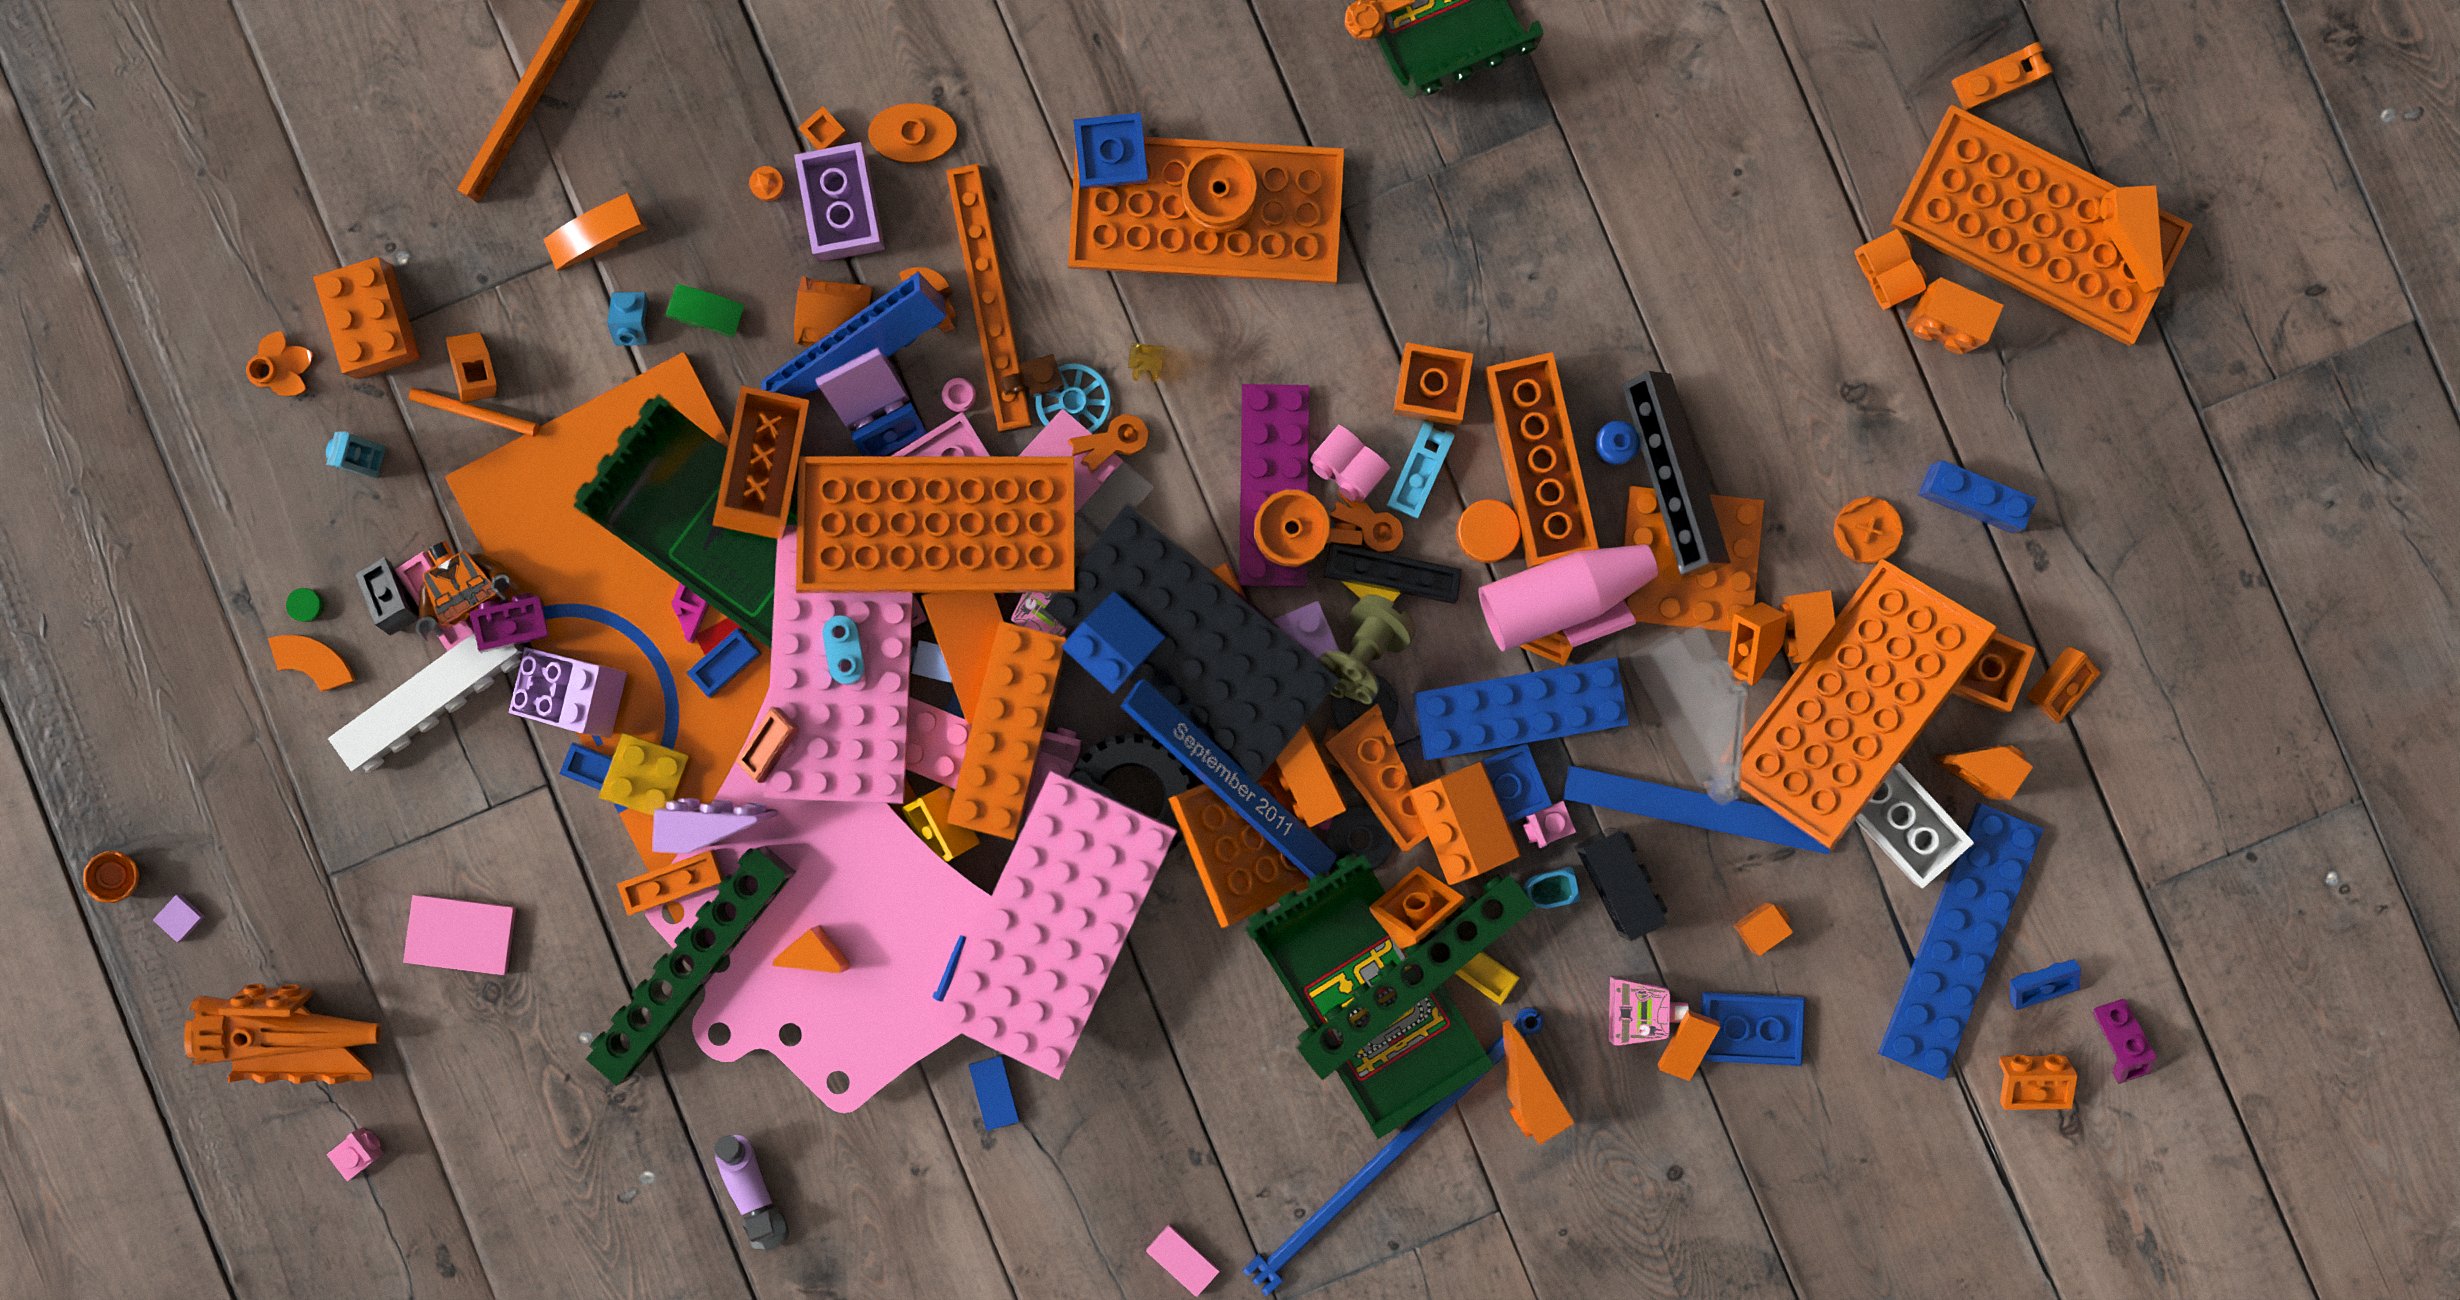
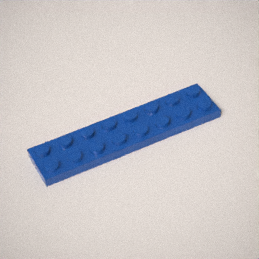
(1960, 942)

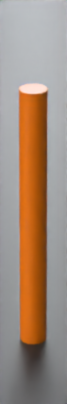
(474, 412)

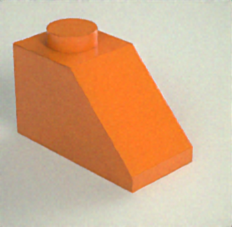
(1755, 640)

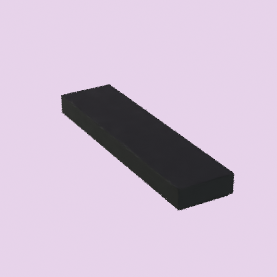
(1393, 573)

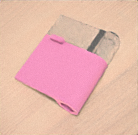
(1096, 495)

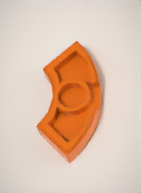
(313, 658)

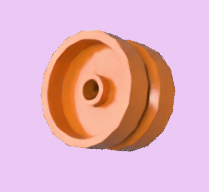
(1229, 172)
(1286, 548)

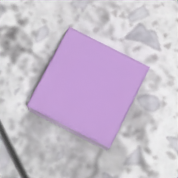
(179, 918)

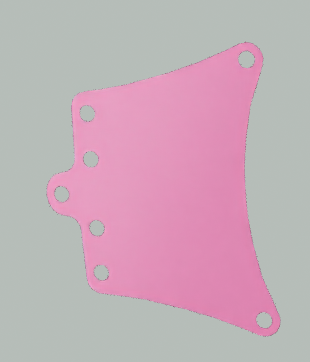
(880, 902)

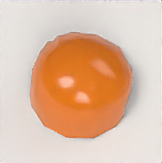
(111, 877)

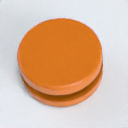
(1488, 531)

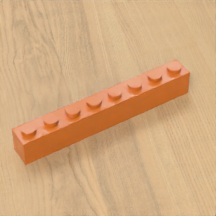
(1301, 761)

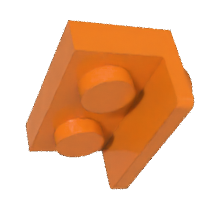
(2037, 1082)

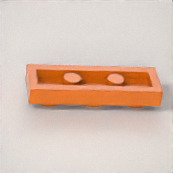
(670, 882)

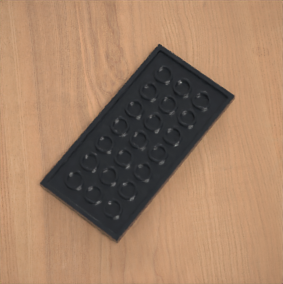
(1221, 655)

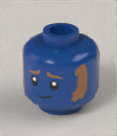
(1616, 443)

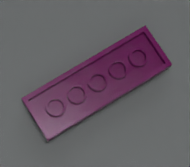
(1271, 461)

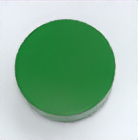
(304, 605)

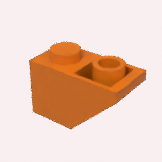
(471, 367)
(1807, 623)

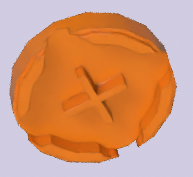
(1868, 530)

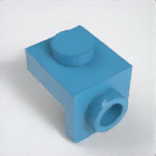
(628, 318)

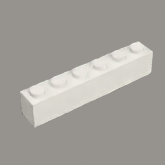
(420, 702)

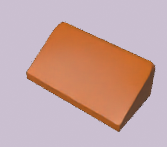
(2063, 684)

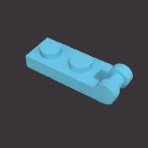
(1420, 471)

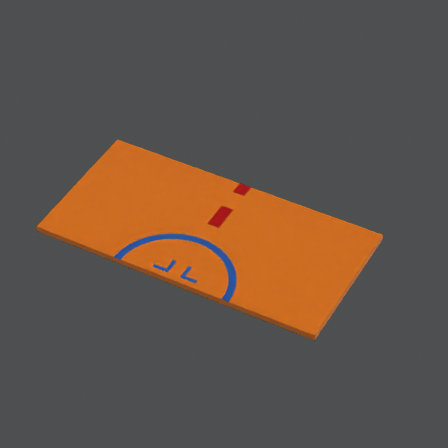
(611, 600)

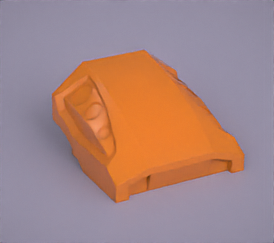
(826, 306)

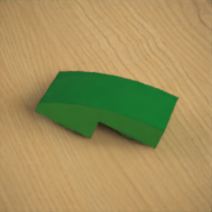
(704, 310)

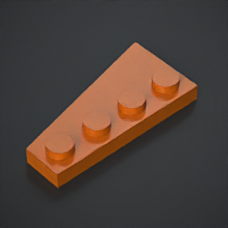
(1374, 768)

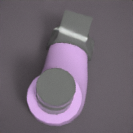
(746, 1187)

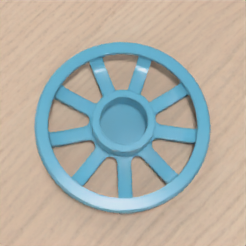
(1075, 400)

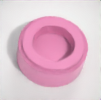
(959, 395)

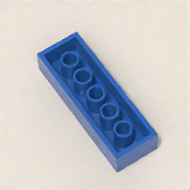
(1520, 709)

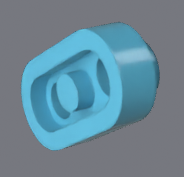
(843, 649)

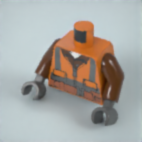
(458, 587)

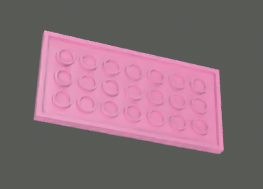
(848, 735)
(1055, 924)

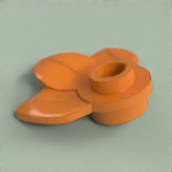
(284, 364)

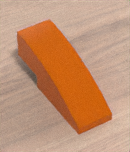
(595, 231)

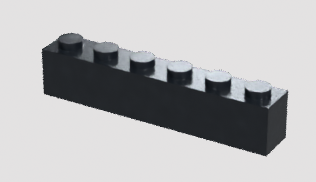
(1676, 473)

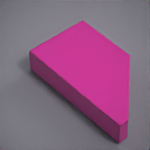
(690, 611)

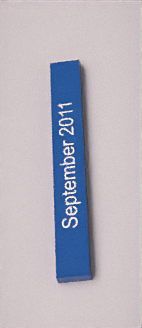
(1227, 779)

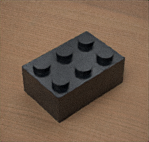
(1622, 883)

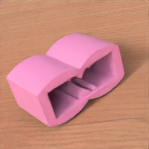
(1349, 464)

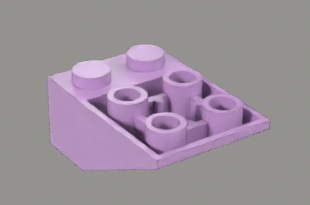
(567, 692)
(688, 826)

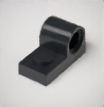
(387, 601)

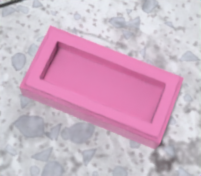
(1182, 1260)

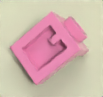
(1548, 825)
(355, 1153)

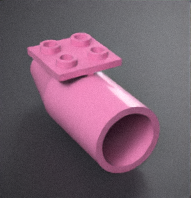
(1570, 594)

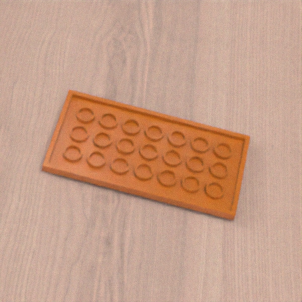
(2029, 224)
(1148, 230)
(935, 524)
(1860, 702)

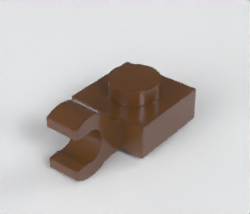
(1037, 376)

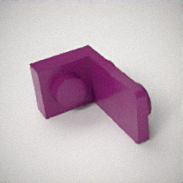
(2126, 1040)

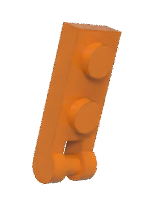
(2001, 77)

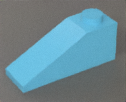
(355, 454)

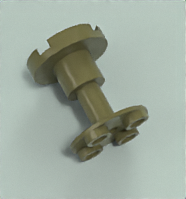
(1378, 631)

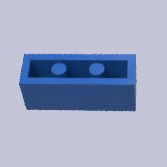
(1977, 496)

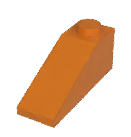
(2134, 227)

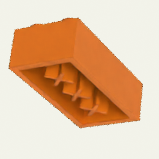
(761, 462)

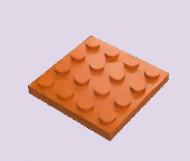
(1695, 599)
(1231, 856)

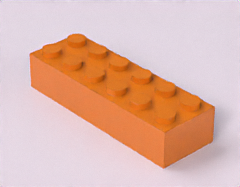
(1539, 458)
(1008, 731)

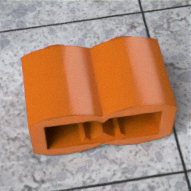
(1891, 269)

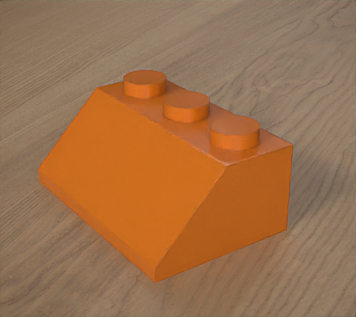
(1465, 822)

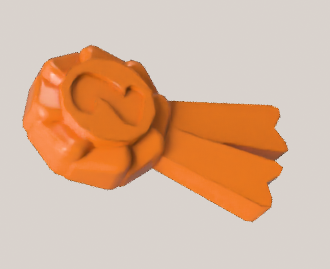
(1367, 17)
(1124, 436)
(1380, 530)

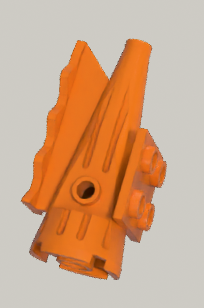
(276, 1037)

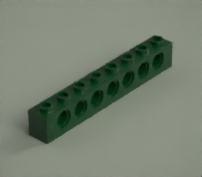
(1514, 906)
(608, 1053)

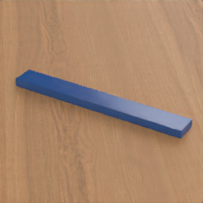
(1684, 808)

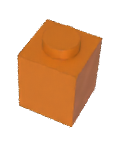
(1764, 928)

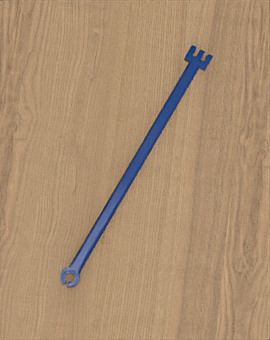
(1270, 1267)

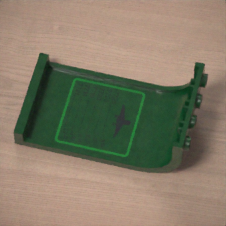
(662, 502)

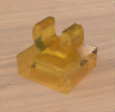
(1146, 358)

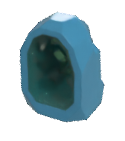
(1552, 888)

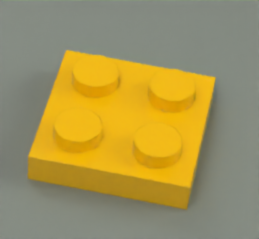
(642, 774)

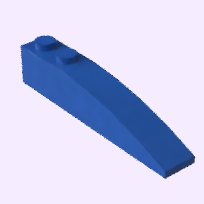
(886, 324)

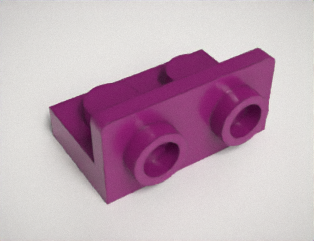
(509, 623)

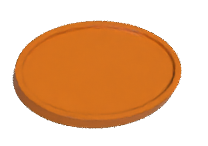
(912, 133)

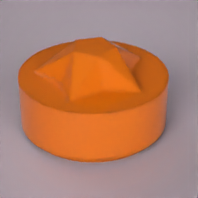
(767, 183)

